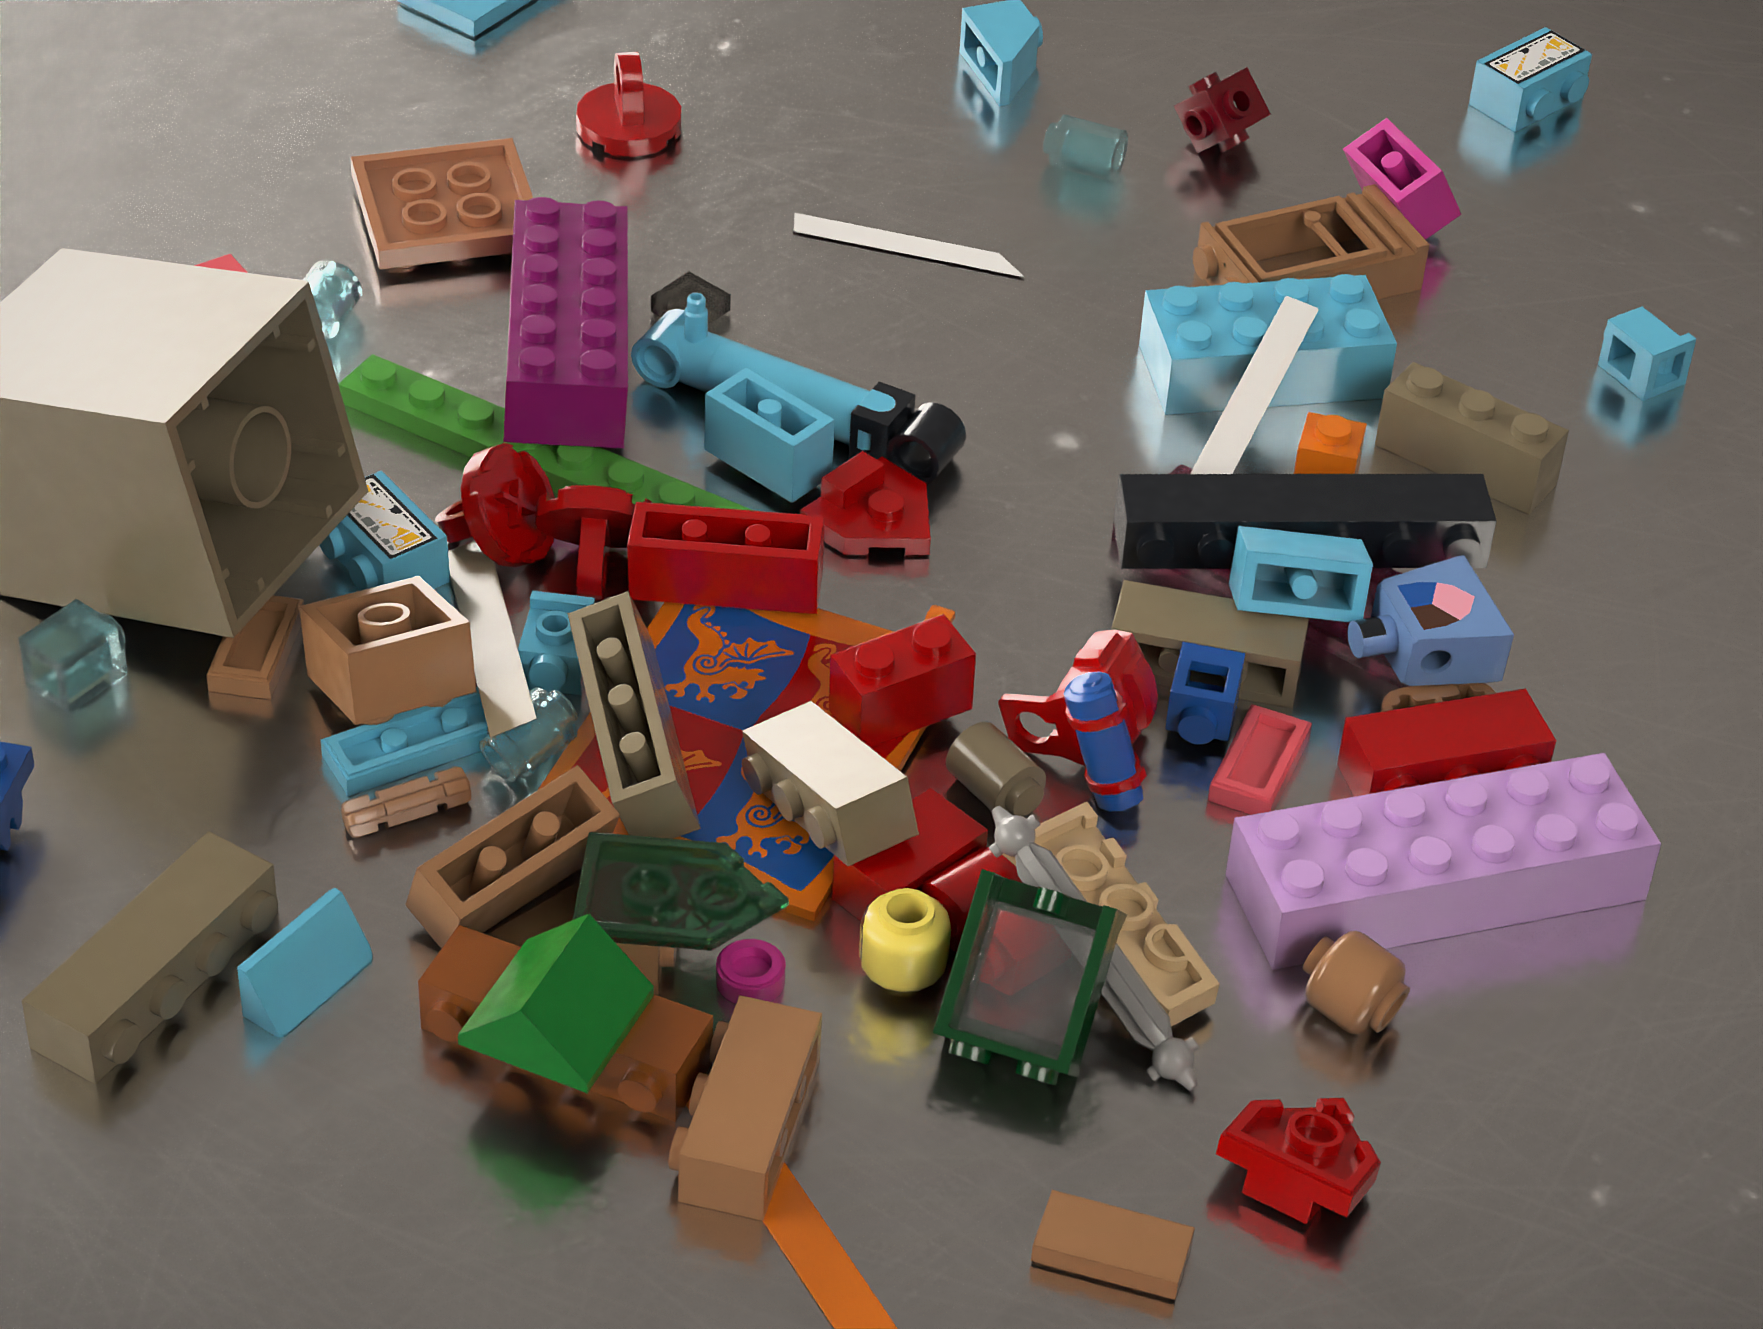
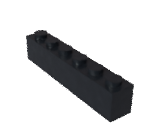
(1399, 517)

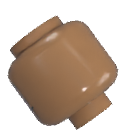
(1355, 982)

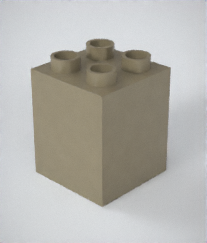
(166, 439)

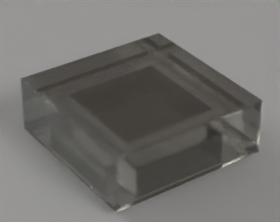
(676, 293)

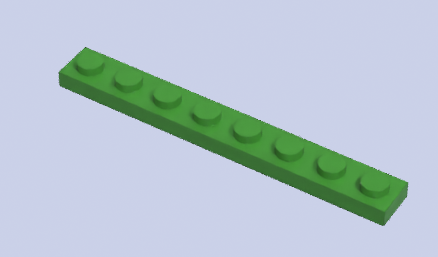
(474, 424)

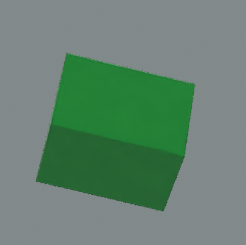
(561, 1005)

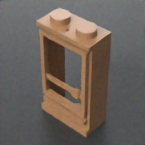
(1391, 263)

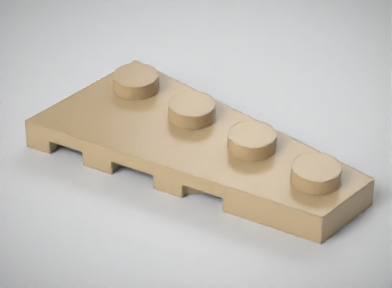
(1152, 946)

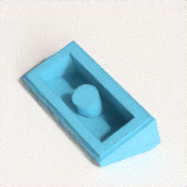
(303, 965)

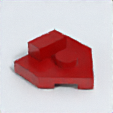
(873, 506)
(1301, 1156)

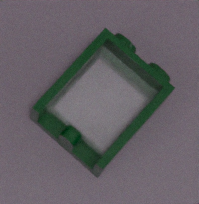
(1027, 977)

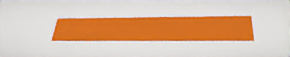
(821, 1259)

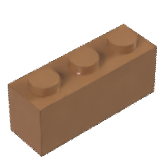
(510, 858)
(747, 1107)

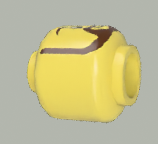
(904, 940)

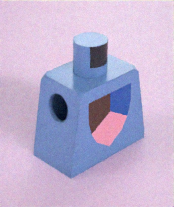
(1435, 627)

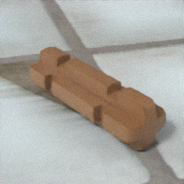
(406, 802)

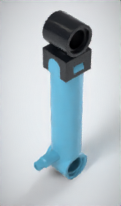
(868, 421)

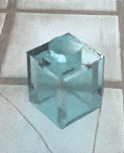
(73, 655)

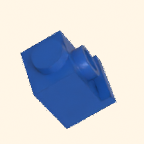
(1202, 709)

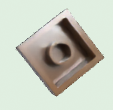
(388, 650)

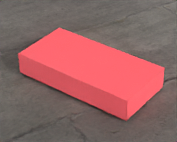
(1259, 761)

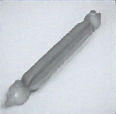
(1123, 985)

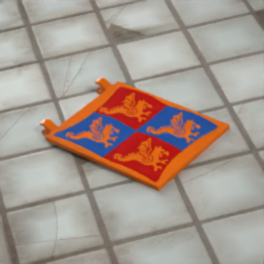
(726, 675)

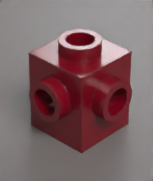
(1211, 115)

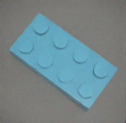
(1206, 336)

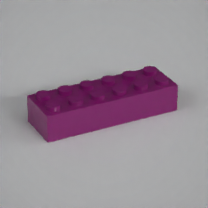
(568, 324)

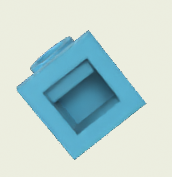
(1645, 353)
(548, 643)

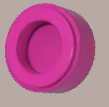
(750, 970)

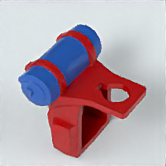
(1097, 717)

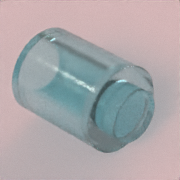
(1086, 147)

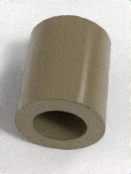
(996, 770)

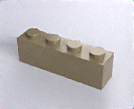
(633, 720)
(150, 957)

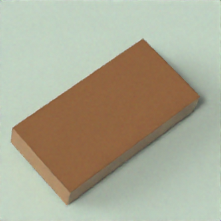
(258, 653)
(1113, 1244)

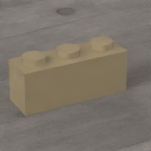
(1471, 432)
(1168, 616)
(829, 783)

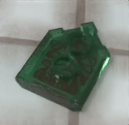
(671, 891)

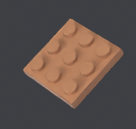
(440, 201)

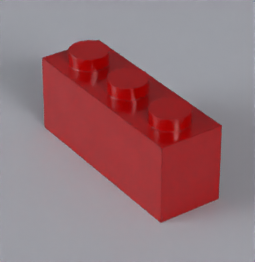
(725, 557)
(1443, 742)

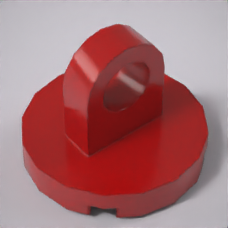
(628, 114)
(500, 506)
(595, 521)

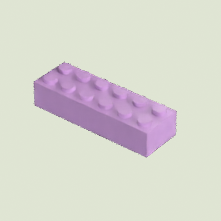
(1442, 858)

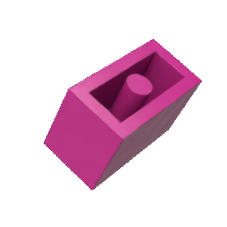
(1404, 176)

